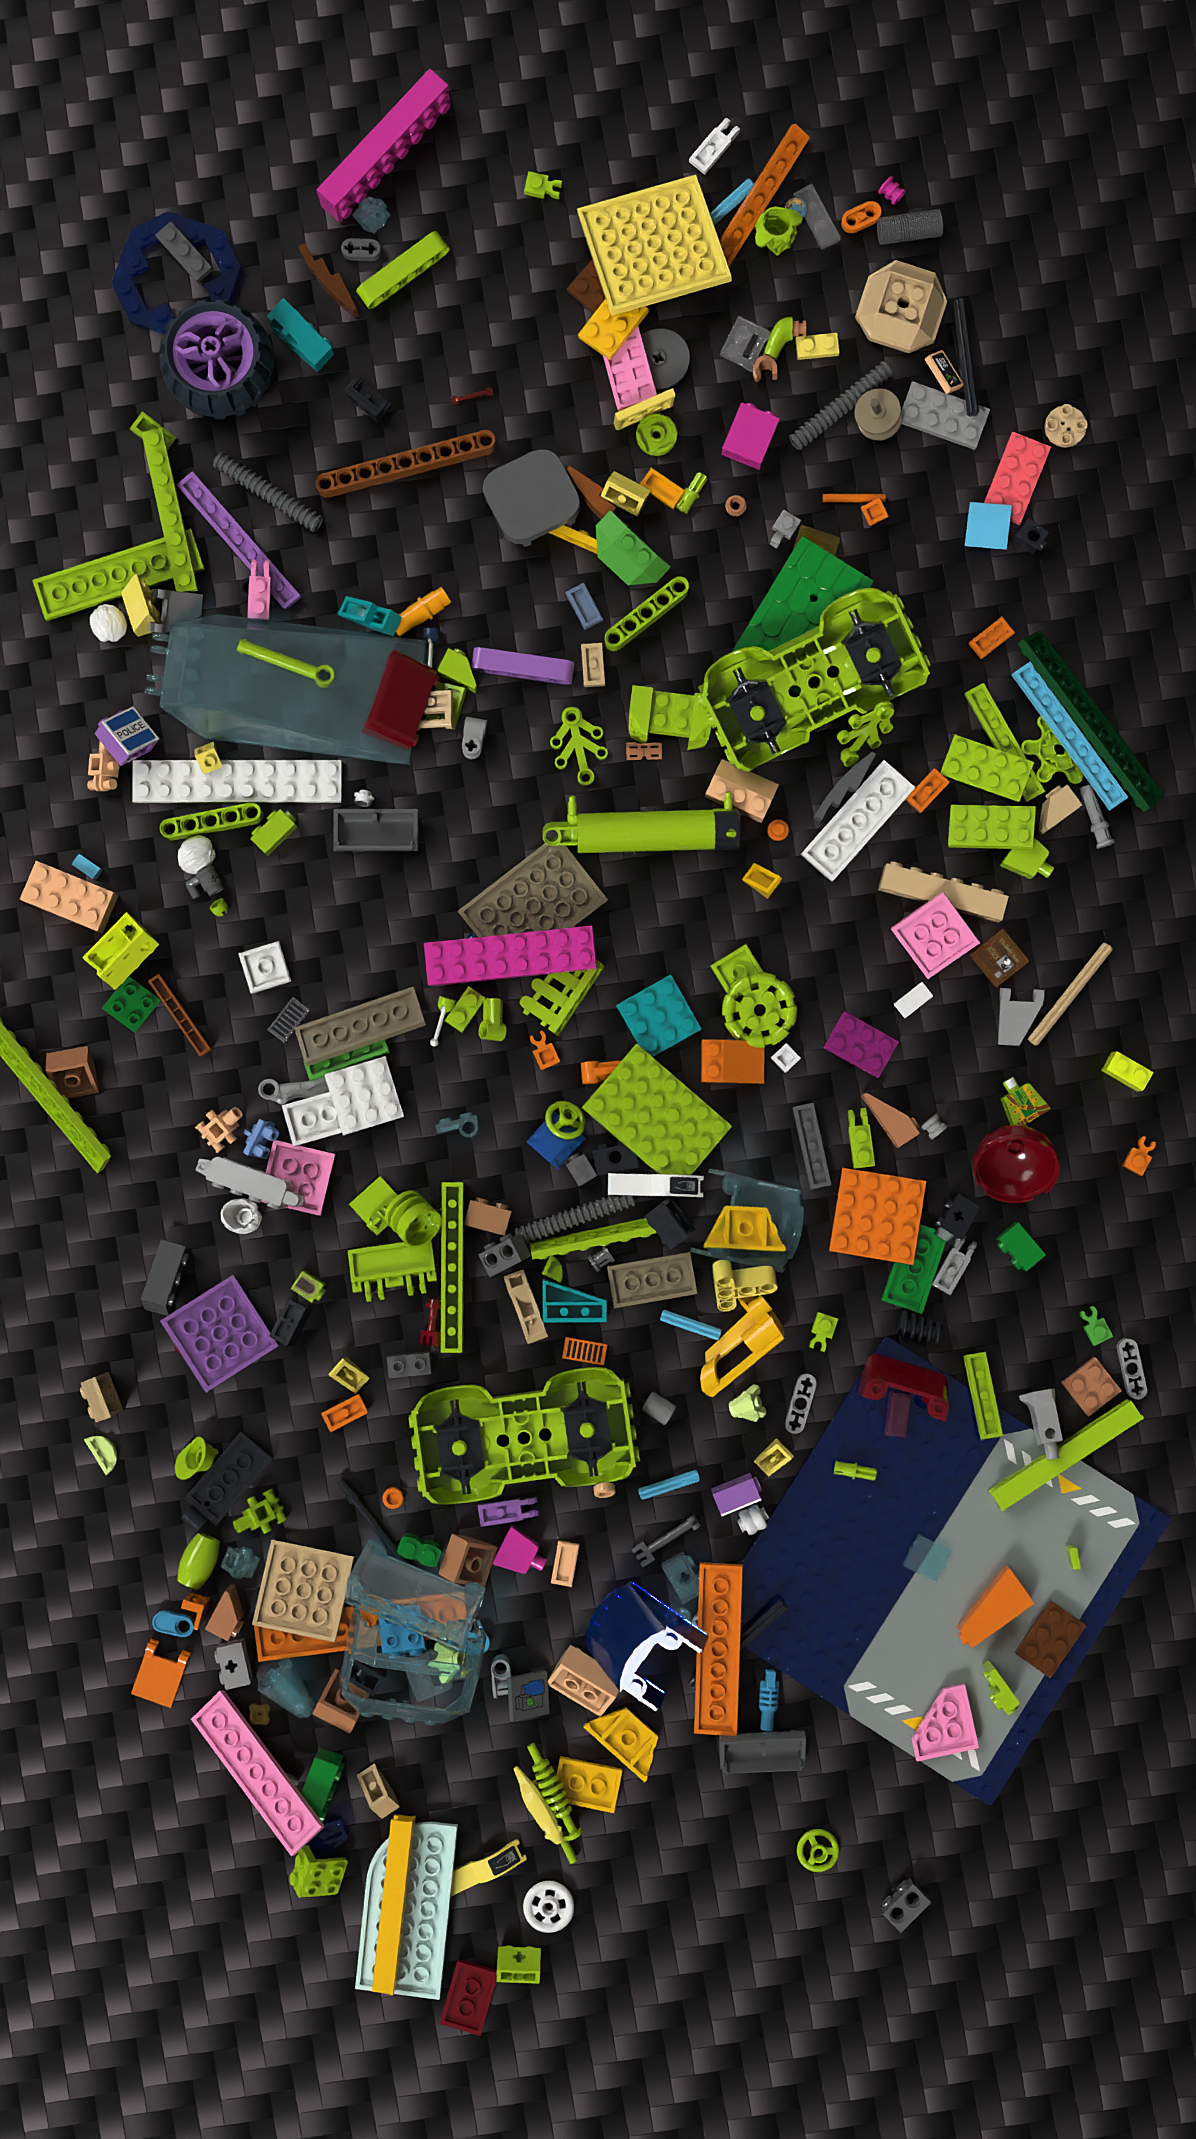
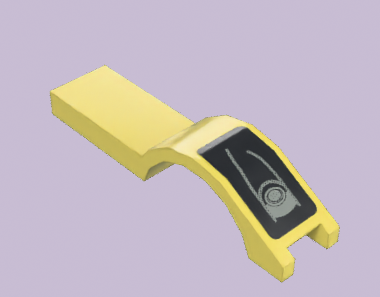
(487, 1868)

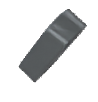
(361, 249)

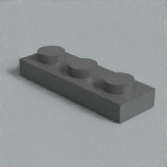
(184, 252)

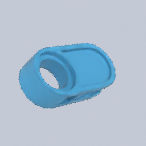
(168, 1623)

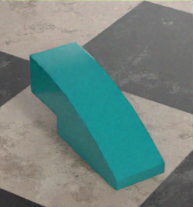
(370, 615)

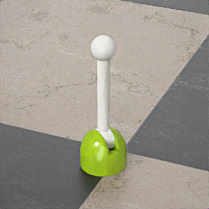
(445, 1005)

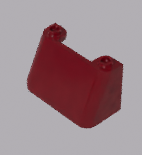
(400, 700)
(886, 1371)

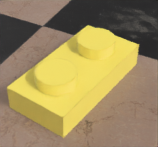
(817, 346)

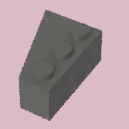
(164, 1278)

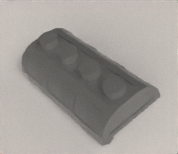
(376, 830)
(762, 1752)

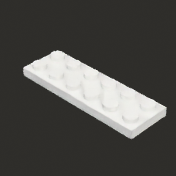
(858, 820)

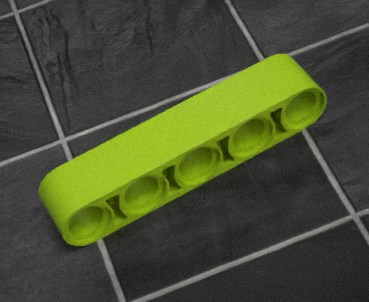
(402, 270)
(650, 604)
(201, 821)

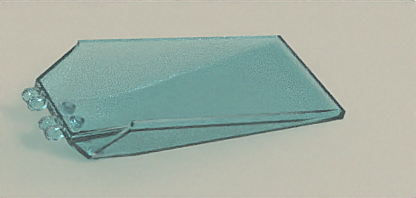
(265, 705)

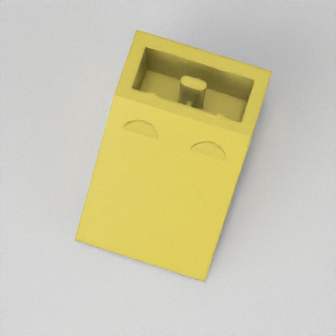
(140, 605)

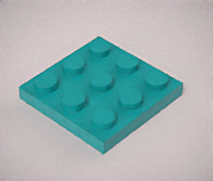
(658, 1016)

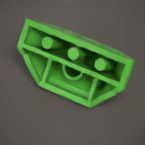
(627, 553)

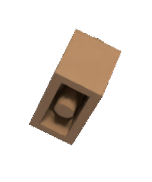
(488, 1217)

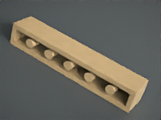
(924, 887)

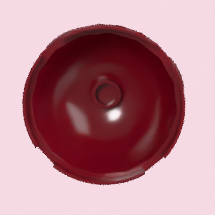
(1016, 1164)

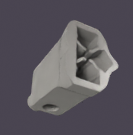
(1044, 1420)

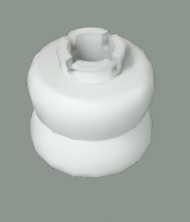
(753, 1519)

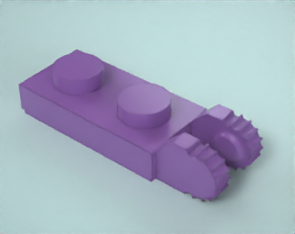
(505, 1511)

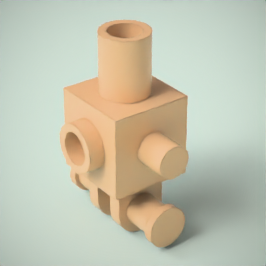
(103, 768)
(220, 1127)

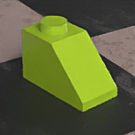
(457, 669)

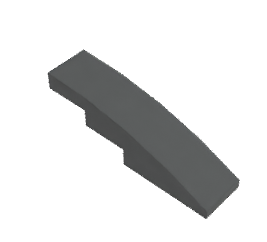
(849, 782)

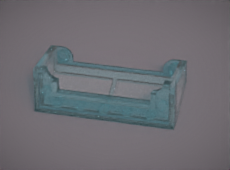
(413, 1597)

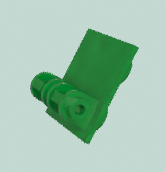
(131, 1004)

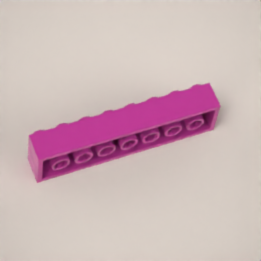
(384, 146)
(510, 956)

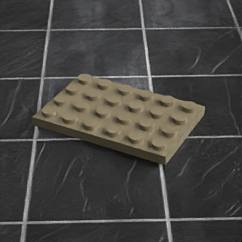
(536, 895)

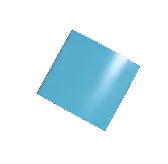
(988, 525)

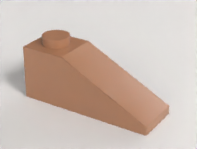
(895, 1123)

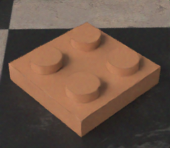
(1091, 1386)

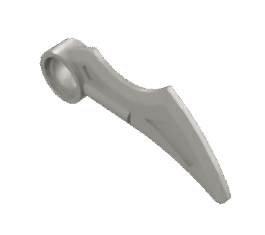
(289, 1091)

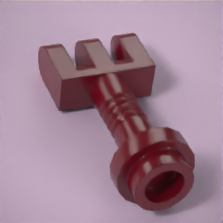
(431, 1337)

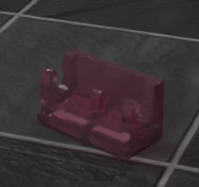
(897, 1414)

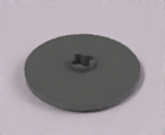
(674, 355)

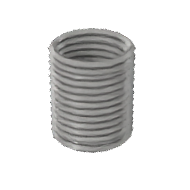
(658, 1408)

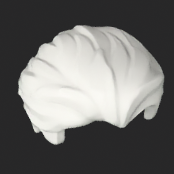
(108, 623)
(195, 854)
(241, 1216)

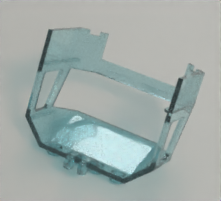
(362, 1646)

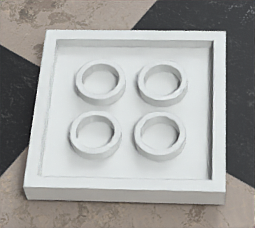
(364, 1095)

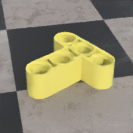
(741, 1283)

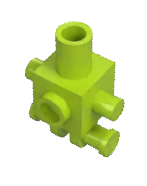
(260, 1513)

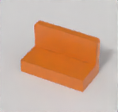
(198, 1604)

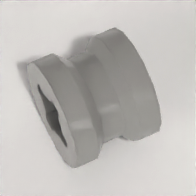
(934, 1126)

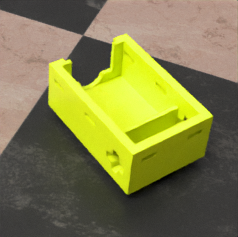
(120, 952)

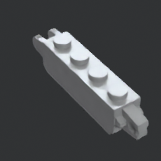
(250, 1181)

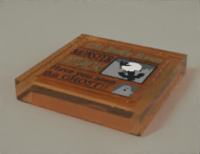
(999, 958)

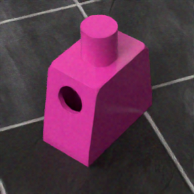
(518, 1552)

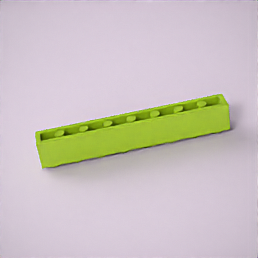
(452, 1268)

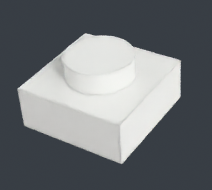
(785, 1058)

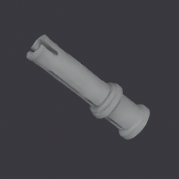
(1099, 825)

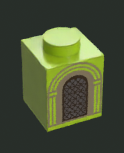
(309, 1286)

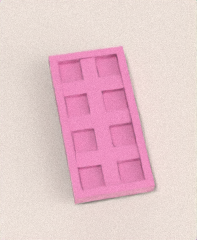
(630, 373)

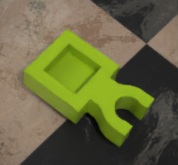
(538, 185)
(823, 1327)

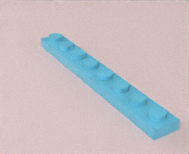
(1069, 736)

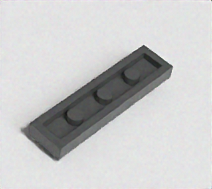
(811, 1146)

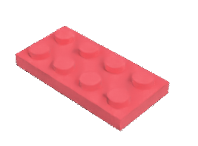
(1017, 474)

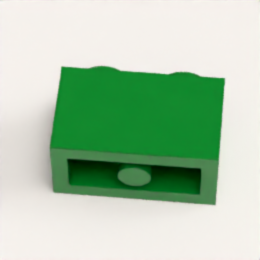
(1019, 1247)

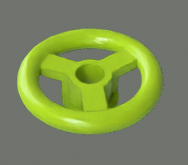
(569, 1111)
(818, 1858)

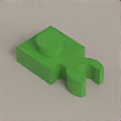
(1096, 1328)

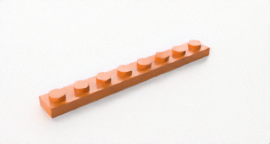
(762, 191)

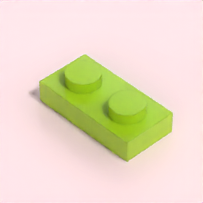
(465, 1009)

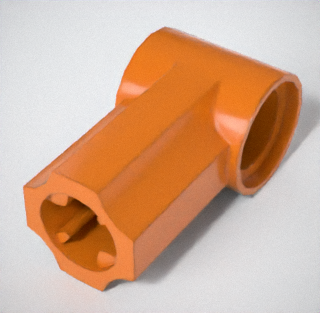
(595, 1072)

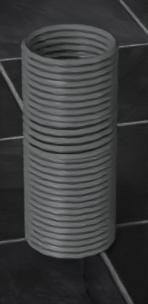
(916, 226)

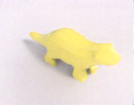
(538, 1807)

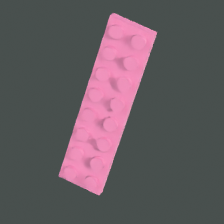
(257, 1773)

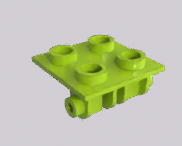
(373, 1203)

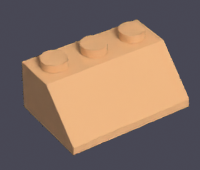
(749, 791)
(583, 1681)

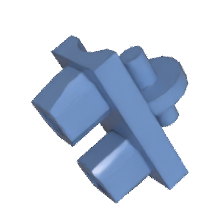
(258, 1138)

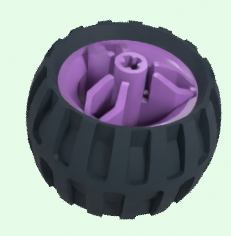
(216, 332)

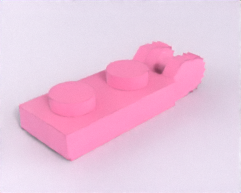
(259, 592)

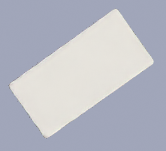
(913, 1000)

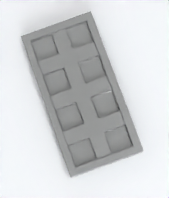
(942, 415)

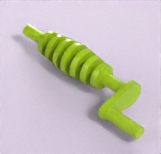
(556, 1795)

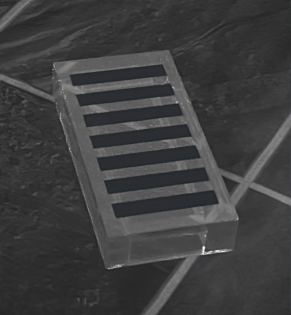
(288, 1019)

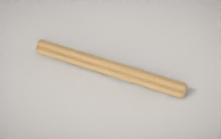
(1070, 993)

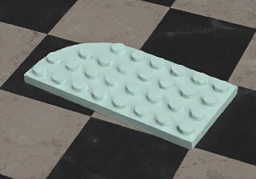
(425, 1912)

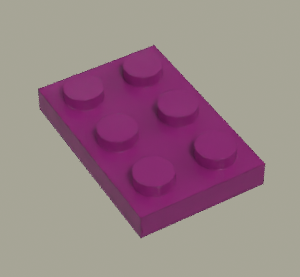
(860, 1044)

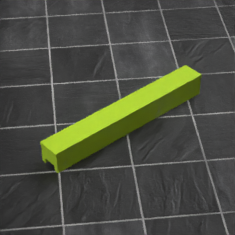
(1070, 1452)

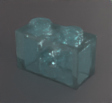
(674, 1567)

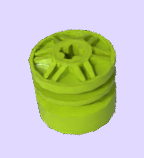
(412, 1218)

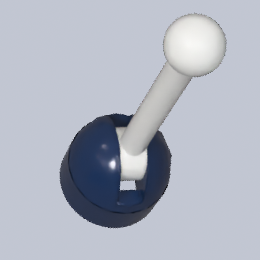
(431, 636)

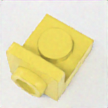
(207, 758)

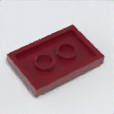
(469, 1997)

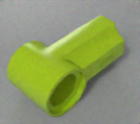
(492, 1026)

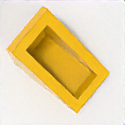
(762, 880)

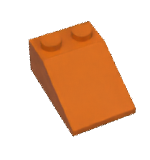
(731, 1062)

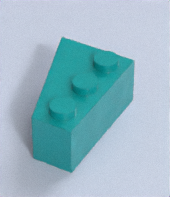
(300, 335)
(571, 1305)

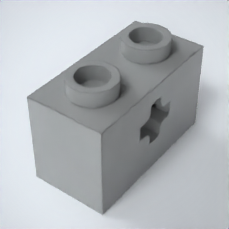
(237, 1652)

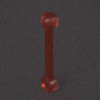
(455, 399)

